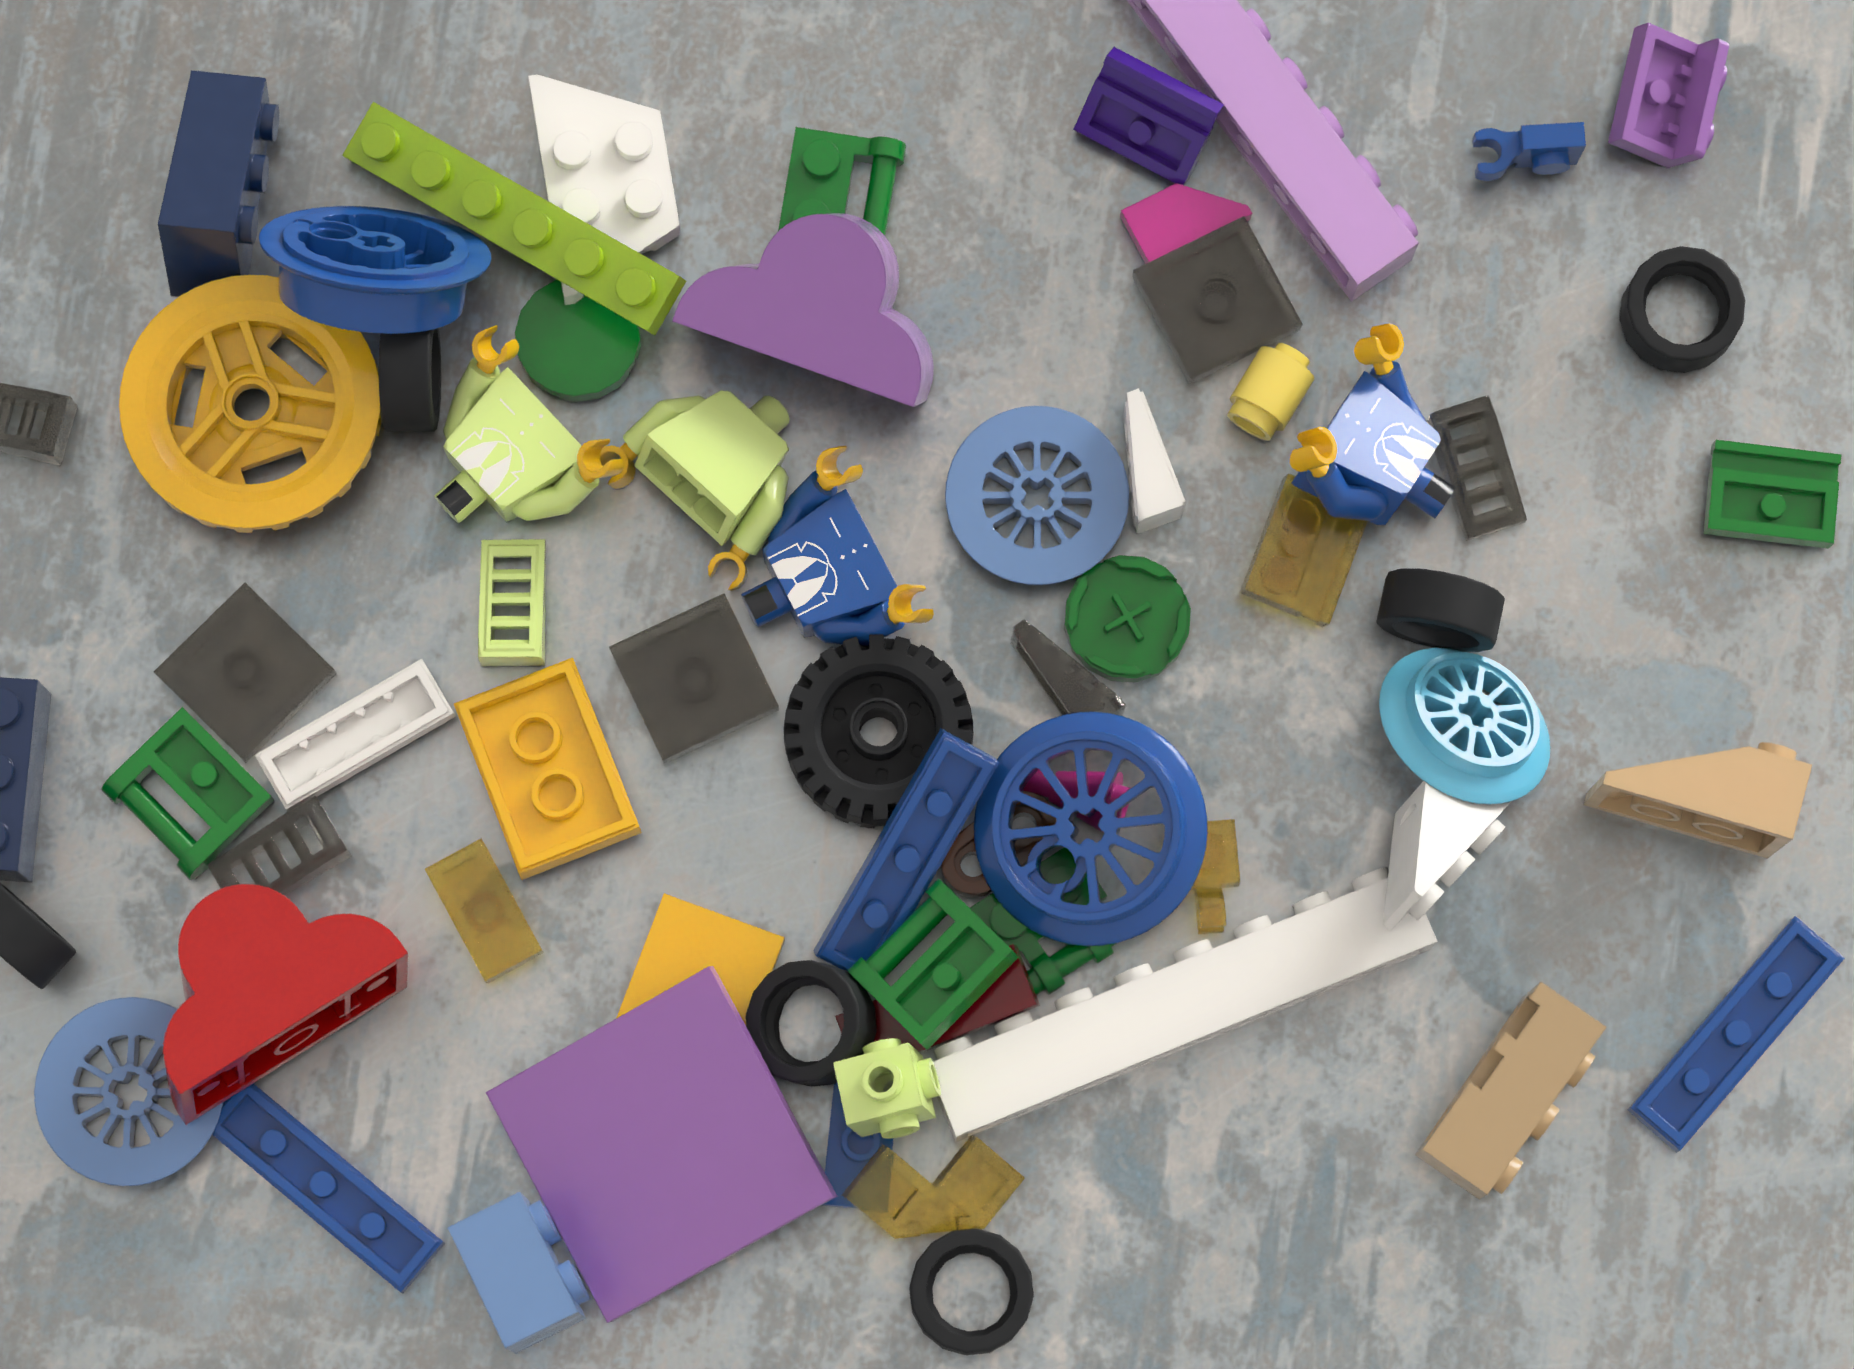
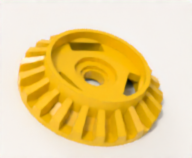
(229, 335)

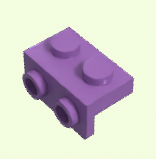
(1668, 96)

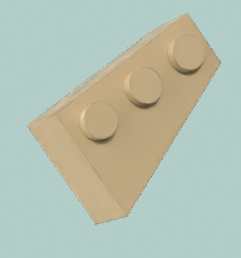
(1512, 1092)

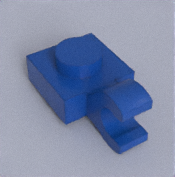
(1542, 146)

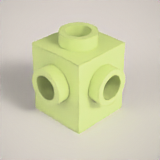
(887, 1089)

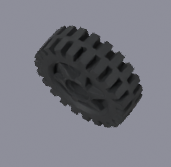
(847, 690)

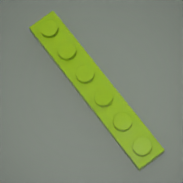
(514, 218)

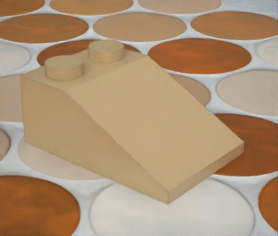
(1724, 797)

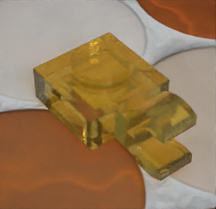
(1217, 871)

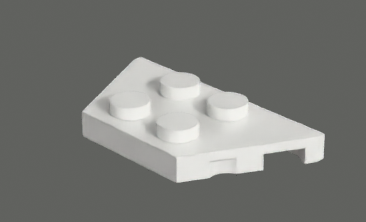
(605, 165)

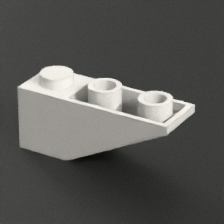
(1431, 845)

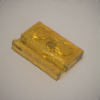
(1302, 556)

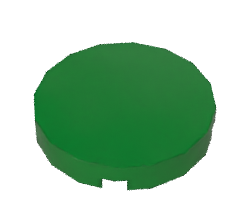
(574, 348)
(1127, 619)

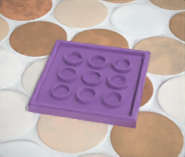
(661, 1144)

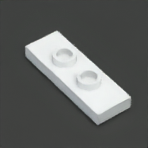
(355, 735)

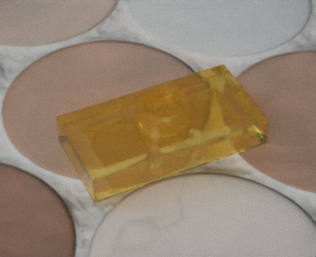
(484, 911)

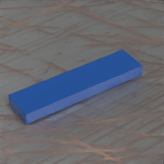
(908, 850)
(1735, 1034)
(326, 1187)

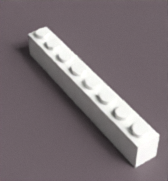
(1173, 1007)

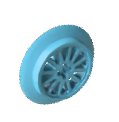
(1429, 693)

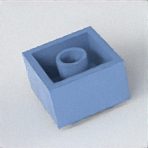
(518, 1271)

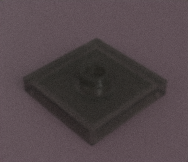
(1217, 299)
(245, 672)
(694, 678)

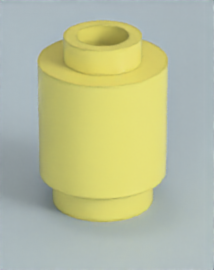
(1270, 390)

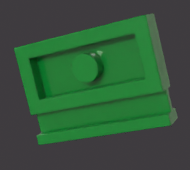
(1772, 494)

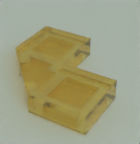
(959, 1199)

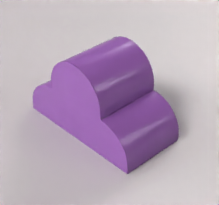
(820, 305)

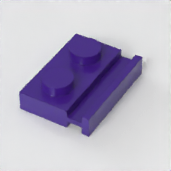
(1148, 116)

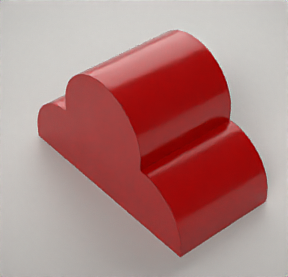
(267, 989)

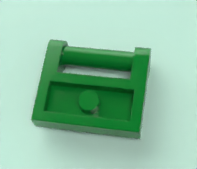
(823, 172)
(202, 777)
(945, 976)

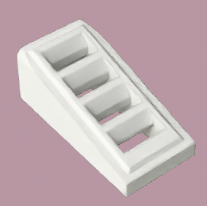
(1152, 481)

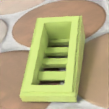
(512, 652)

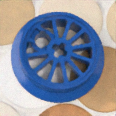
(373, 267)
(1042, 904)

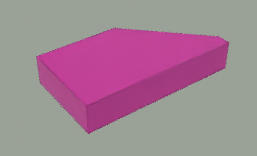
(1177, 218)

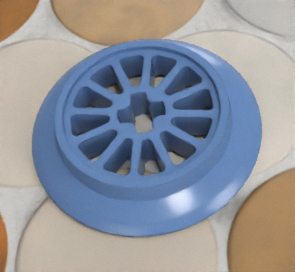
(1037, 429)
(58, 1091)

